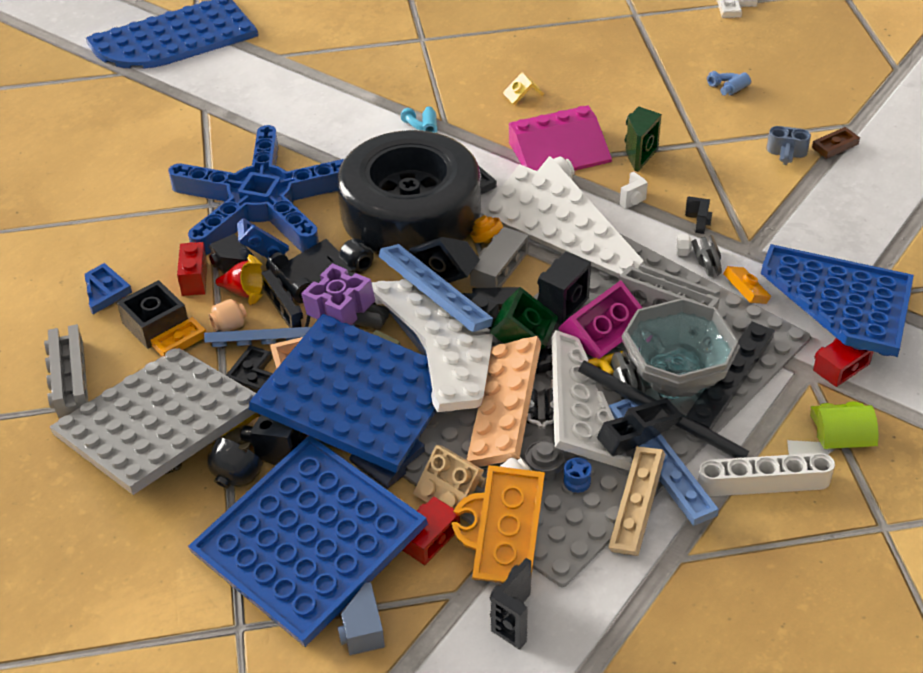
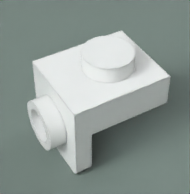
(634, 191)

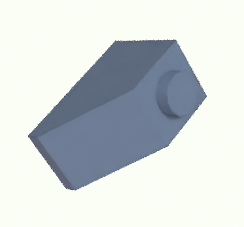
(362, 623)

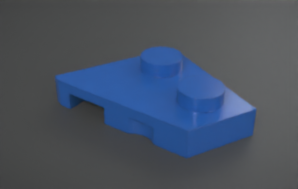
(104, 287)

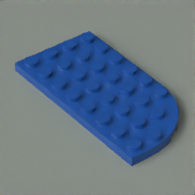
(173, 35)

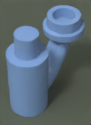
(734, 83)

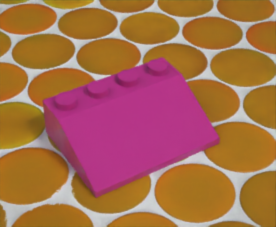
(566, 133)

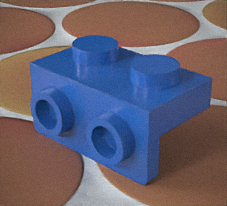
(259, 240)

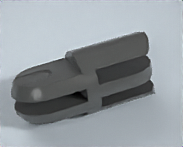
(708, 255)
(373, 317)
(626, 371)

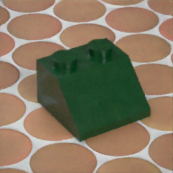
(642, 136)
(523, 318)

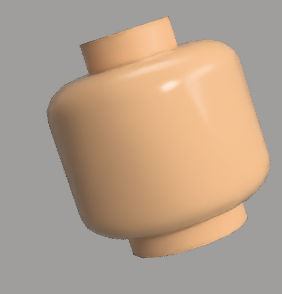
(227, 316)

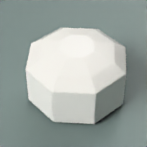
(684, 245)

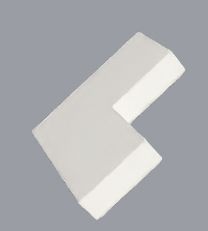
(732, 8)

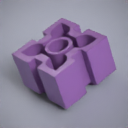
(338, 295)

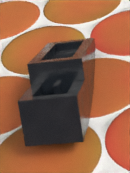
(638, 426)

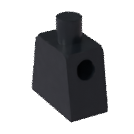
(271, 439)

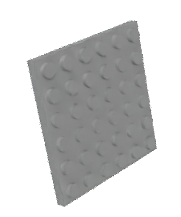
(155, 419)

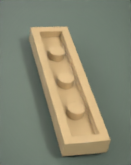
(637, 501)

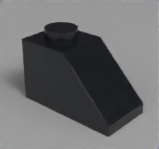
(228, 253)

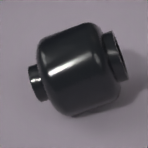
(357, 254)

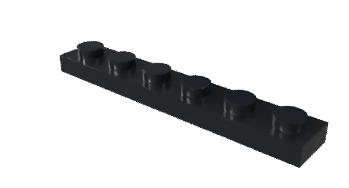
(716, 398)

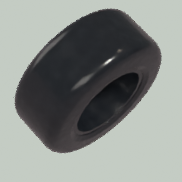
(409, 190)

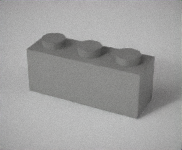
(500, 259)

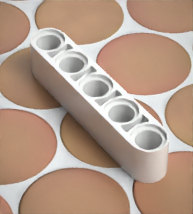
(766, 474)

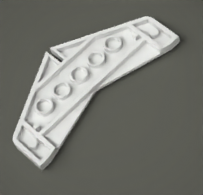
(454, 354)

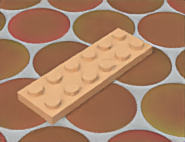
(505, 402)

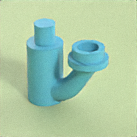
(428, 122)

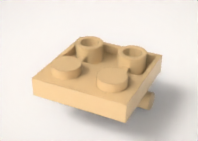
(448, 478)

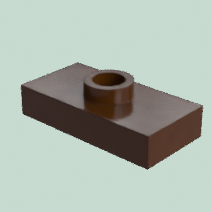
(835, 142)

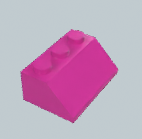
(603, 320)

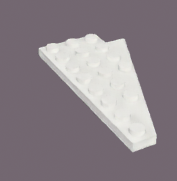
(560, 217)

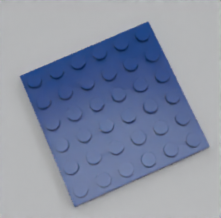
(351, 392)
(308, 538)

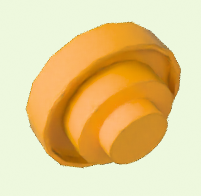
(485, 229)

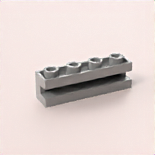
(67, 371)

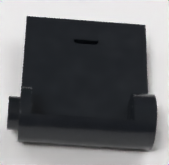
(305, 268)

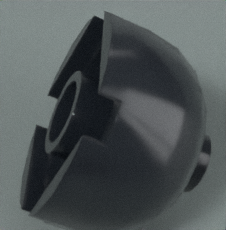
(232, 464)

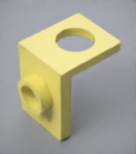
(519, 88)

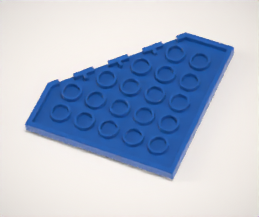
(850, 299)

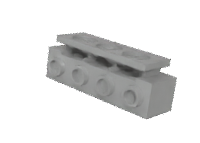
(657, 287)

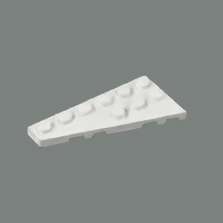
(579, 404)

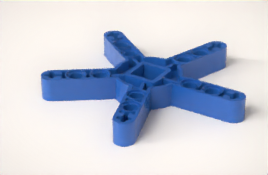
(256, 194)

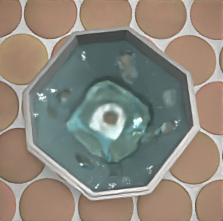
(680, 347)

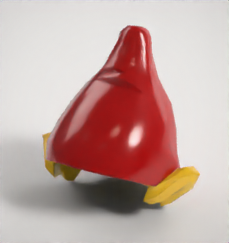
(244, 280)

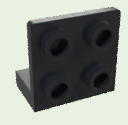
(508, 607)

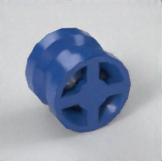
(582, 470)

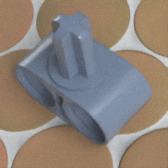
(788, 143)

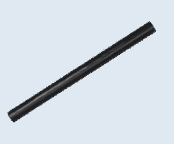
(641, 398)

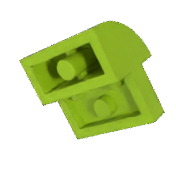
(845, 425)

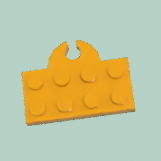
(503, 521)

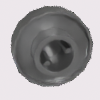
(544, 457)

